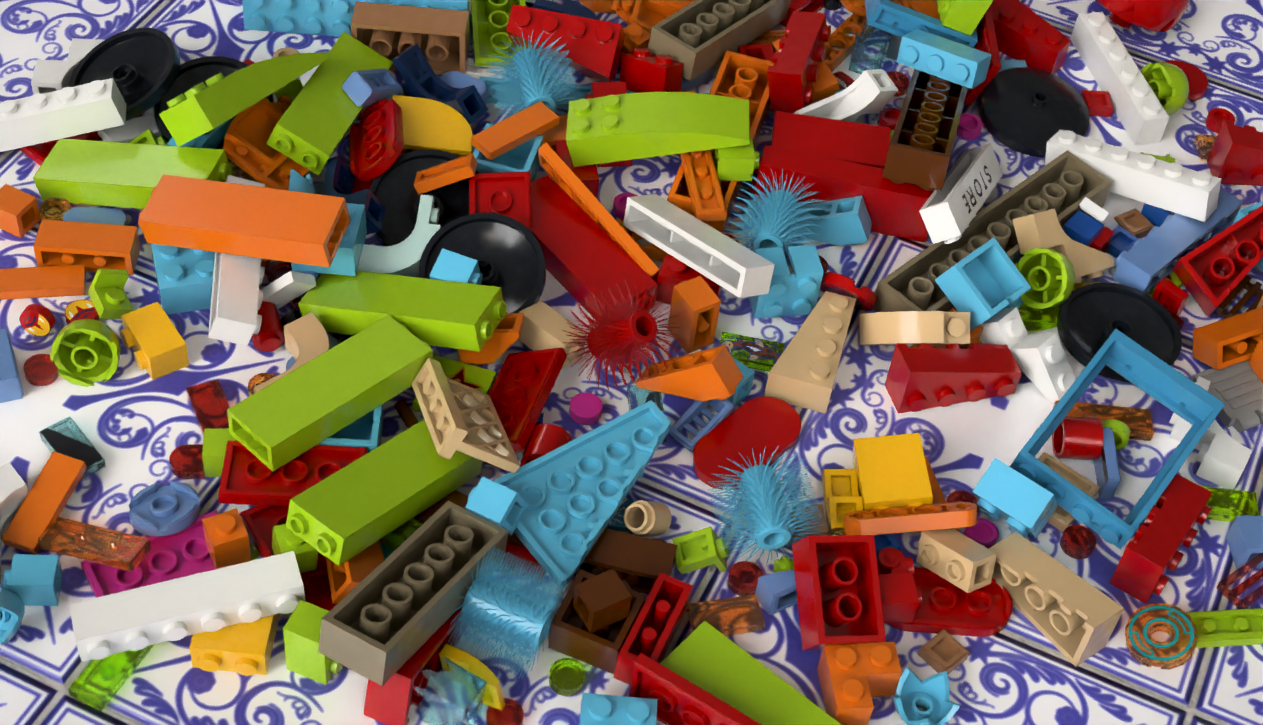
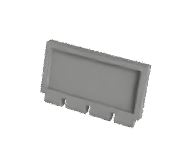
(1240, 392)

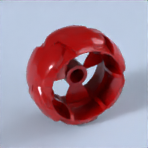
(1146, 14)

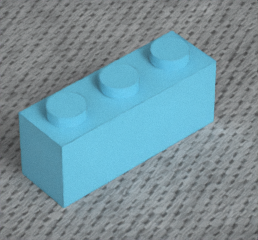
(944, 58)

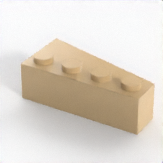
(811, 360)
(1055, 599)

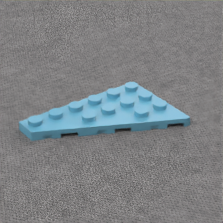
(582, 486)

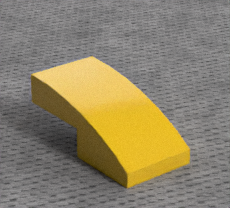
(840, 495)
(493, 693)

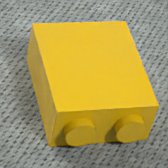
(891, 471)
(237, 647)

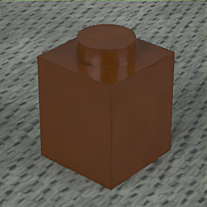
(602, 600)

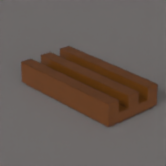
(1253, 289)

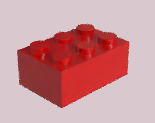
(838, 591)

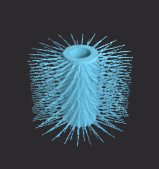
(533, 78)
(775, 217)
(765, 506)
(506, 611)

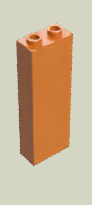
(245, 220)

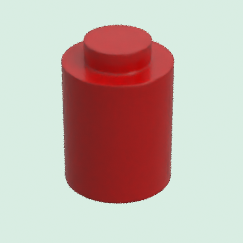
(271, 330)

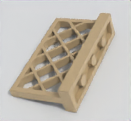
(462, 419)

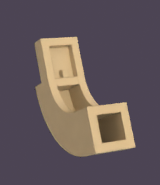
(914, 327)
(304, 340)

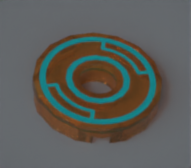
(1163, 618)

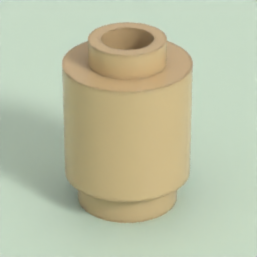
(647, 518)

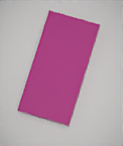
(168, 559)

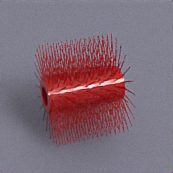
(621, 336)

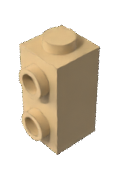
(544, 329)
(956, 558)

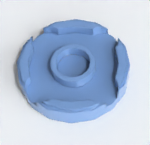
(164, 509)

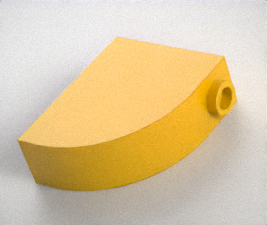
(433, 126)

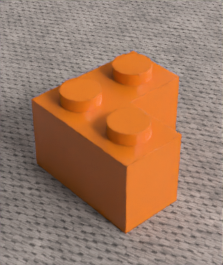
(854, 675)

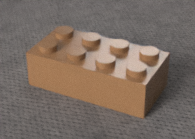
(393, 28)

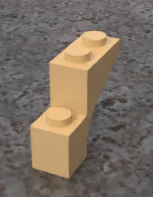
(1045, 231)

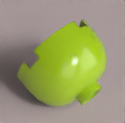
(1168, 85)
(1049, 276)
(86, 352)

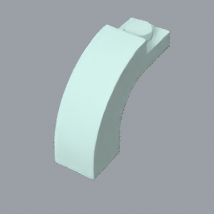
(405, 256)

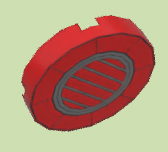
(845, 286)

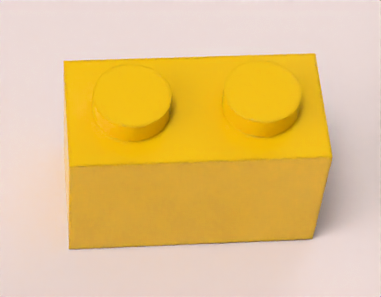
(154, 341)

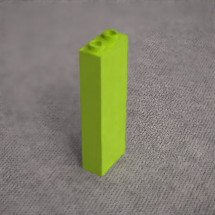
(322, 109)
(121, 172)
(431, 309)
(328, 392)
(377, 494)
(741, 680)

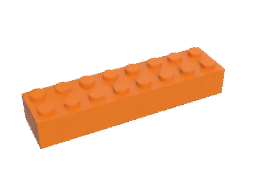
(739, 78)

